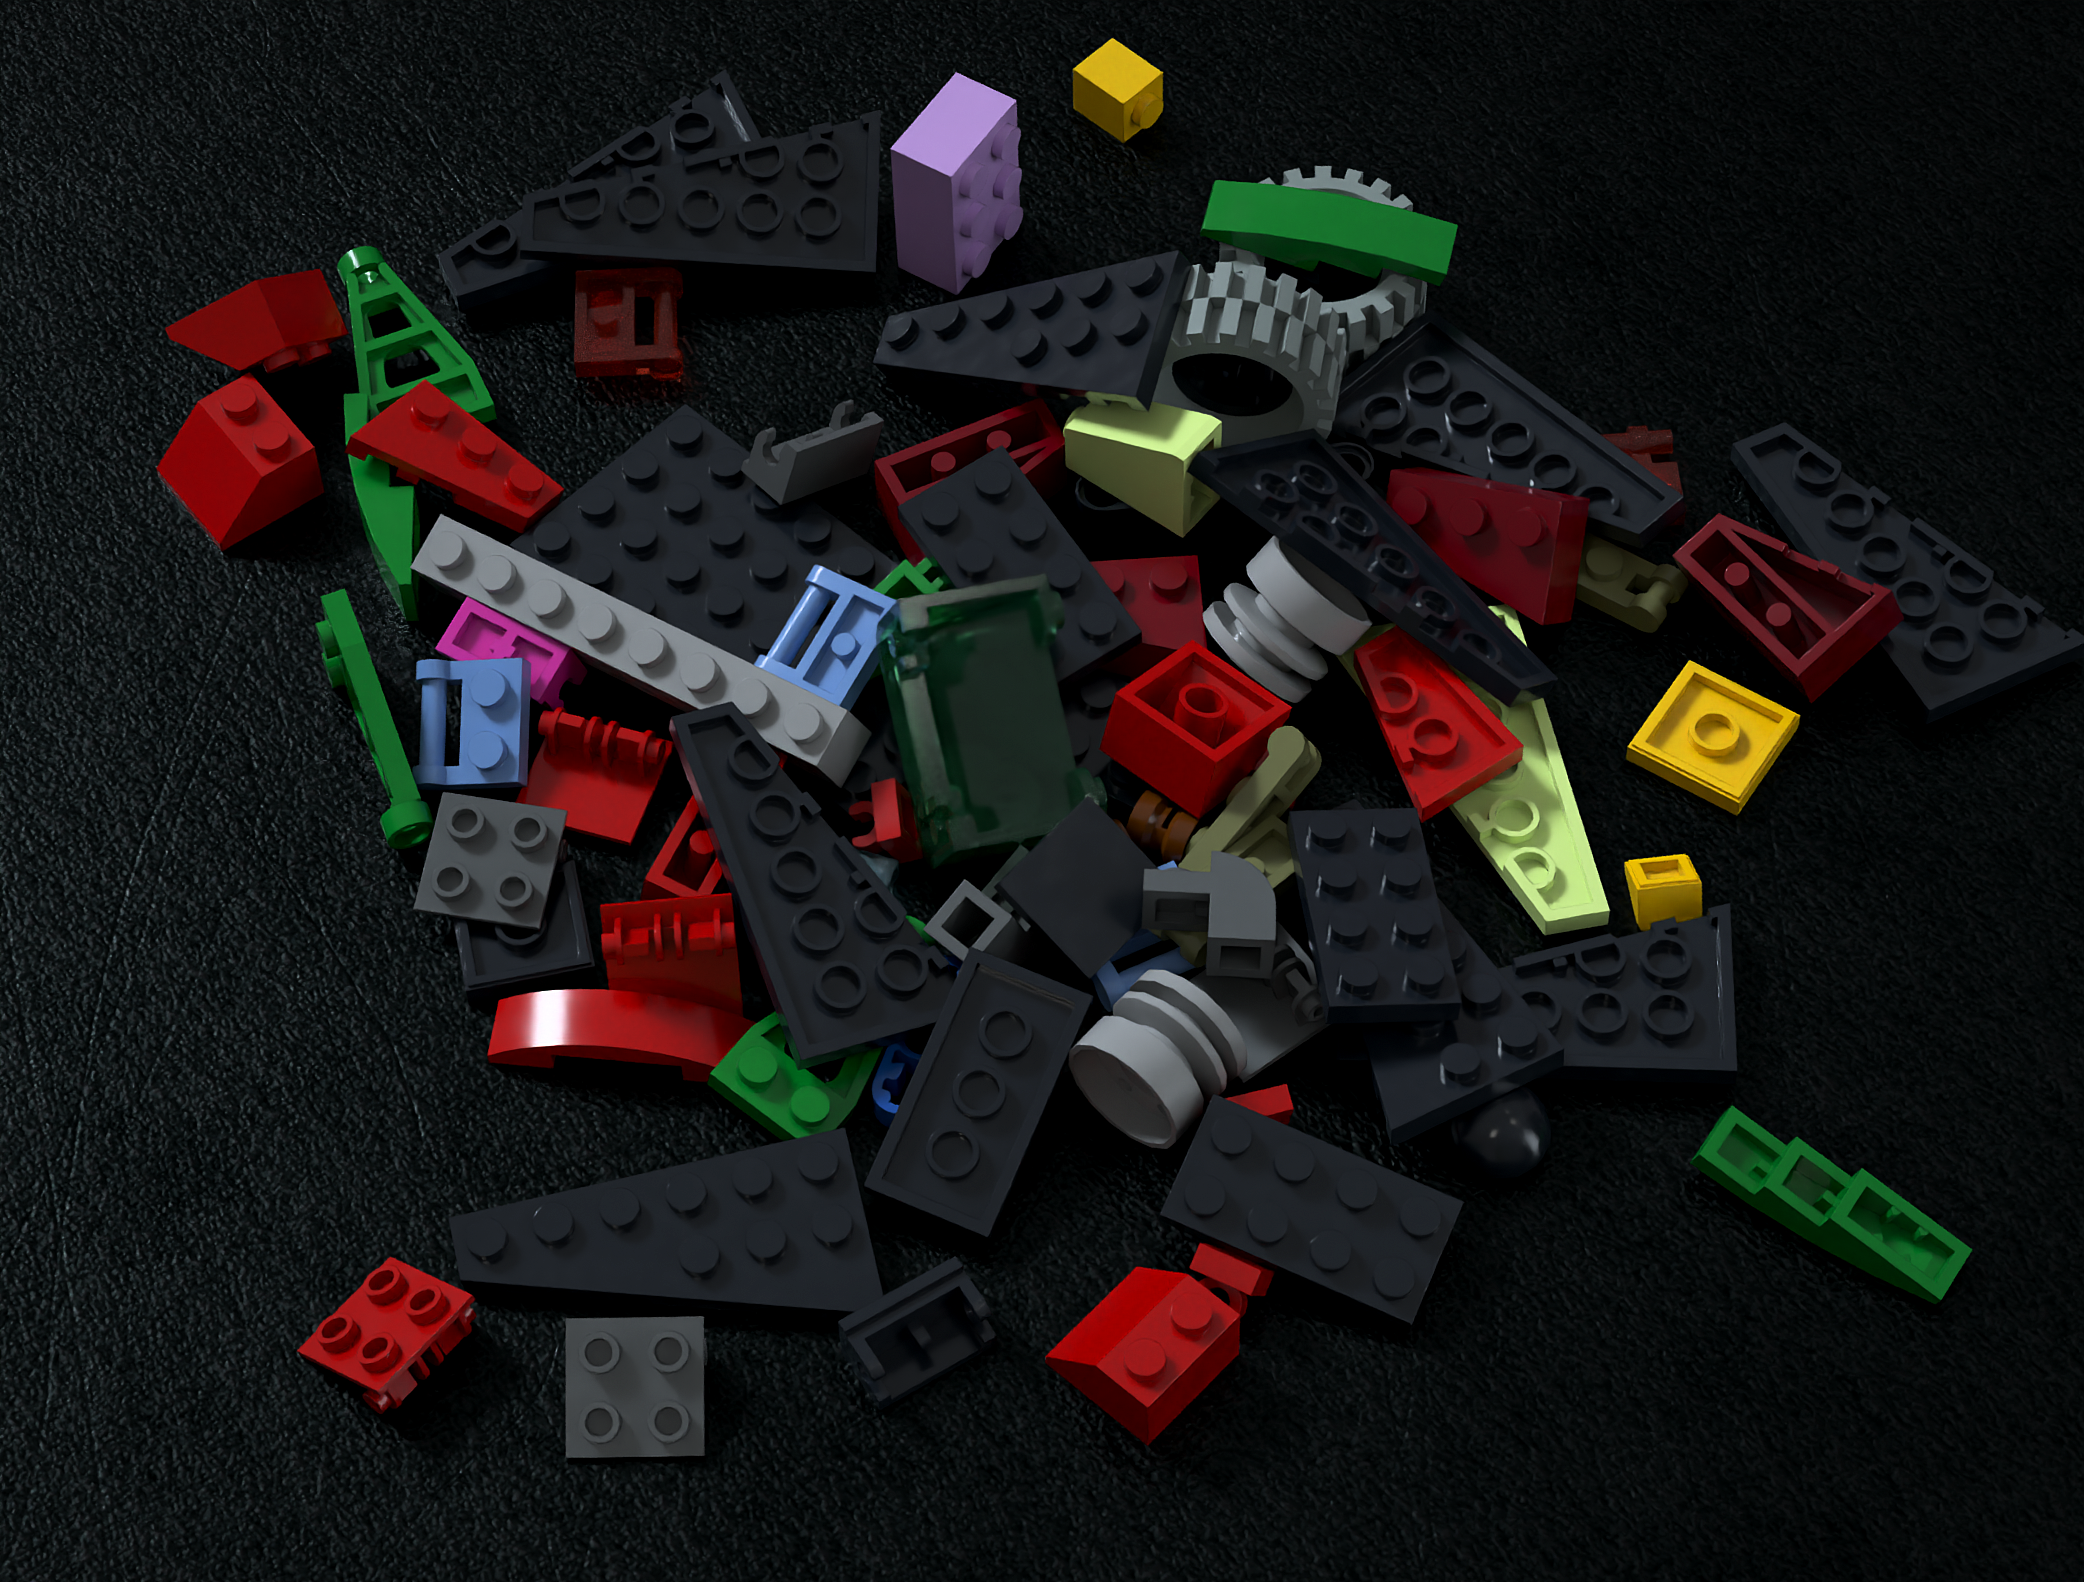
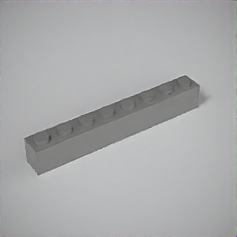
(641, 648)

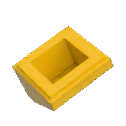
(1663, 889)

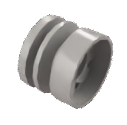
(1276, 630)
(1158, 1058)

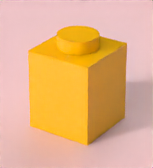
(1118, 90)

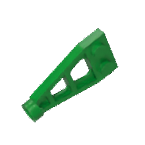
(377, 289)
(350, 664)
(790, 1100)

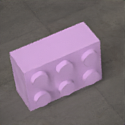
(957, 183)

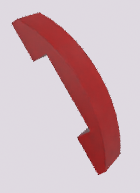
(613, 1027)

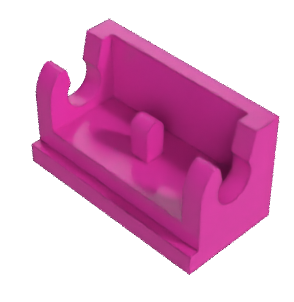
(487, 634)

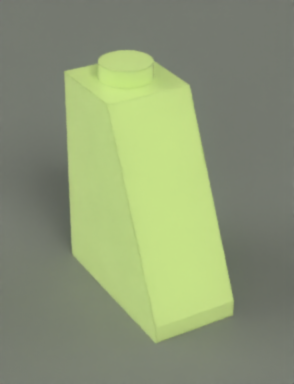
(1145, 458)

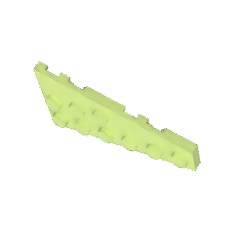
(1528, 813)

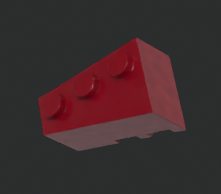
(1024, 431)
(1498, 536)
(1164, 603)
(1787, 605)

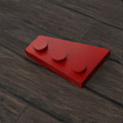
(448, 447)
(1432, 722)

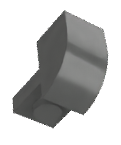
(1228, 903)
(984, 921)

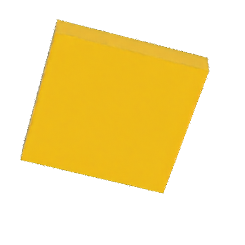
(1713, 737)

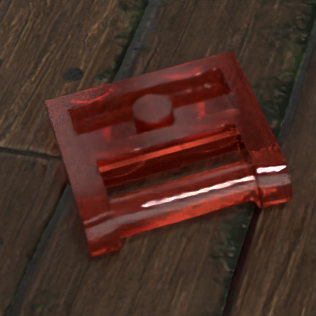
(609, 323)

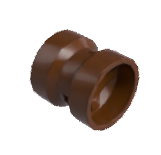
(1162, 827)

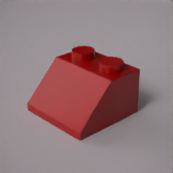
(266, 324)
(240, 463)
(1192, 727)
(1149, 1349)

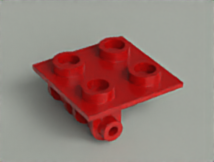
(596, 774)
(674, 949)
(387, 1329)

